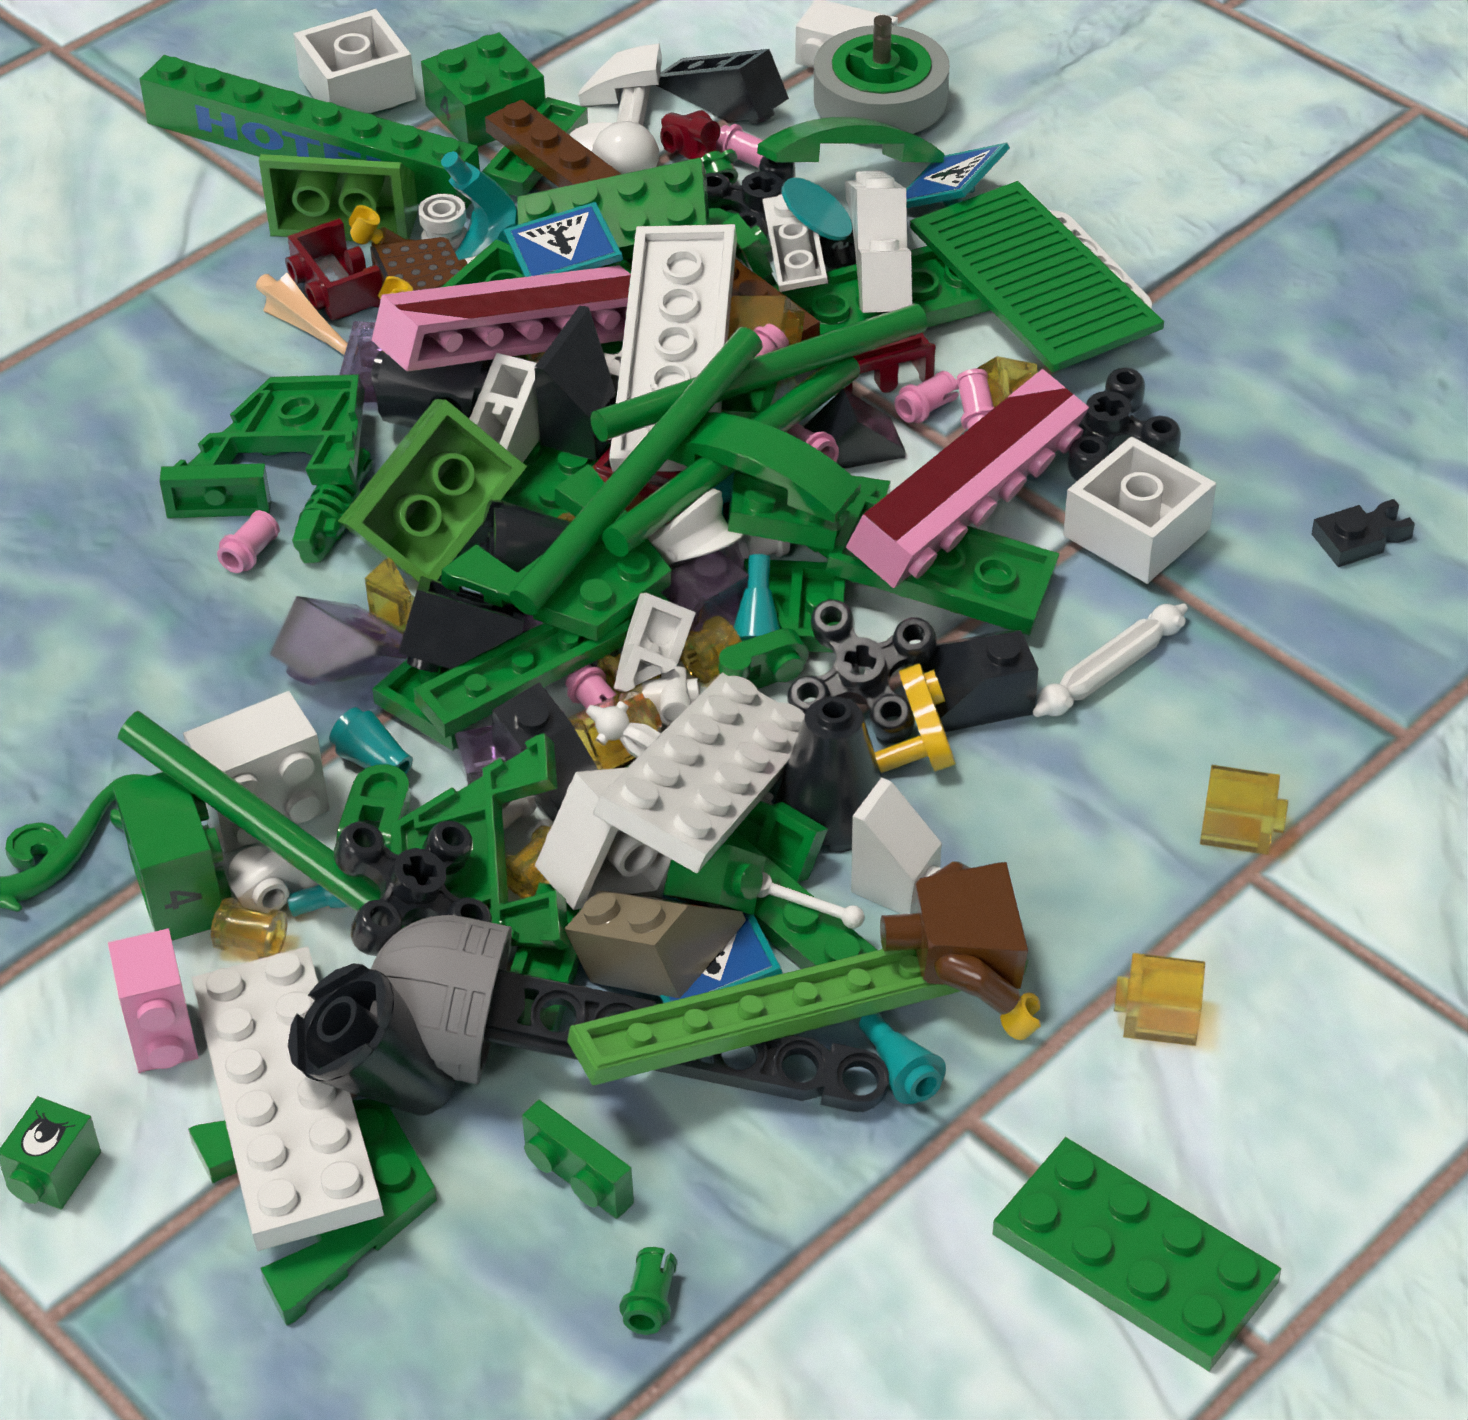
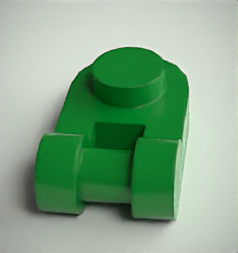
(766, 658)
(377, 795)

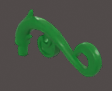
(60, 851)

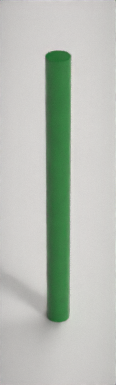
(768, 368)
(635, 472)
(706, 474)
(245, 809)

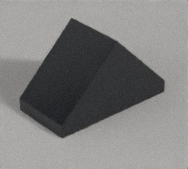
(859, 431)

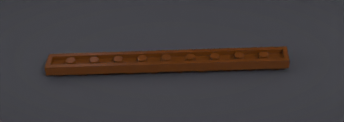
(570, 163)

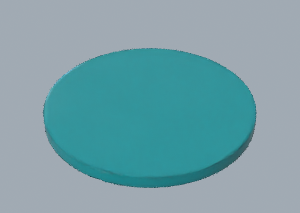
(817, 208)

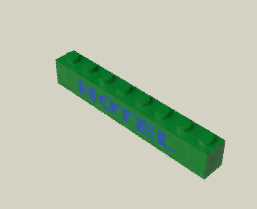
(284, 123)

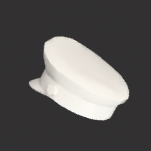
(695, 531)

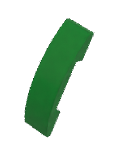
(803, 140)
(812, 478)

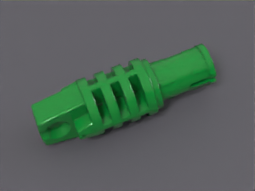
(318, 520)

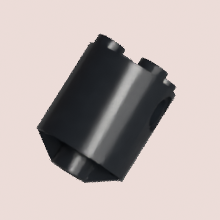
(407, 395)

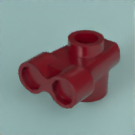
(689, 134)

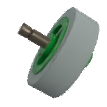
(882, 76)

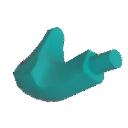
(492, 206)

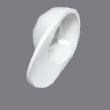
(620, 144)

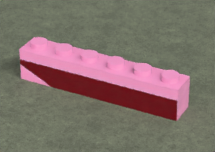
(497, 316)
(968, 479)

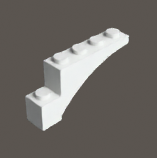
(880, 241)

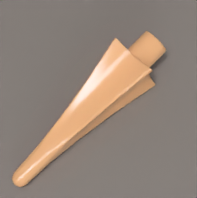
(290, 304)

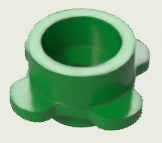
(721, 163)

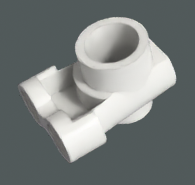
(671, 693)
(264, 879)

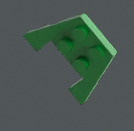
(296, 415)
(594, 595)
(534, 920)
(402, 1189)

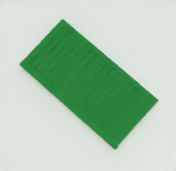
(1036, 276)

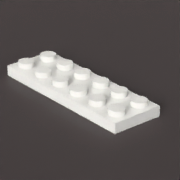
(673, 314)
(704, 772)
(289, 1134)

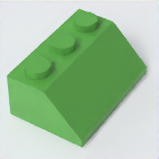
(319, 190)
(432, 492)

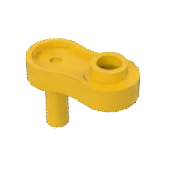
(923, 695)

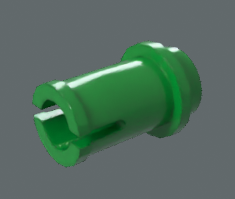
(646, 1303)

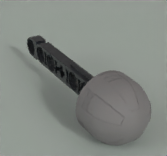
(465, 999)

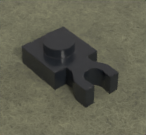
(1357, 535)

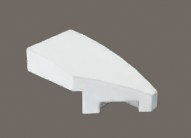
(624, 69)
(652, 641)

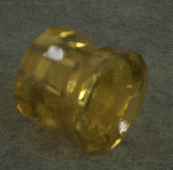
(703, 648)

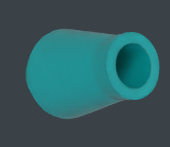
(366, 741)

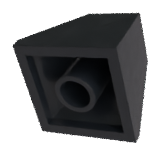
(571, 385)
(454, 626)
(984, 679)

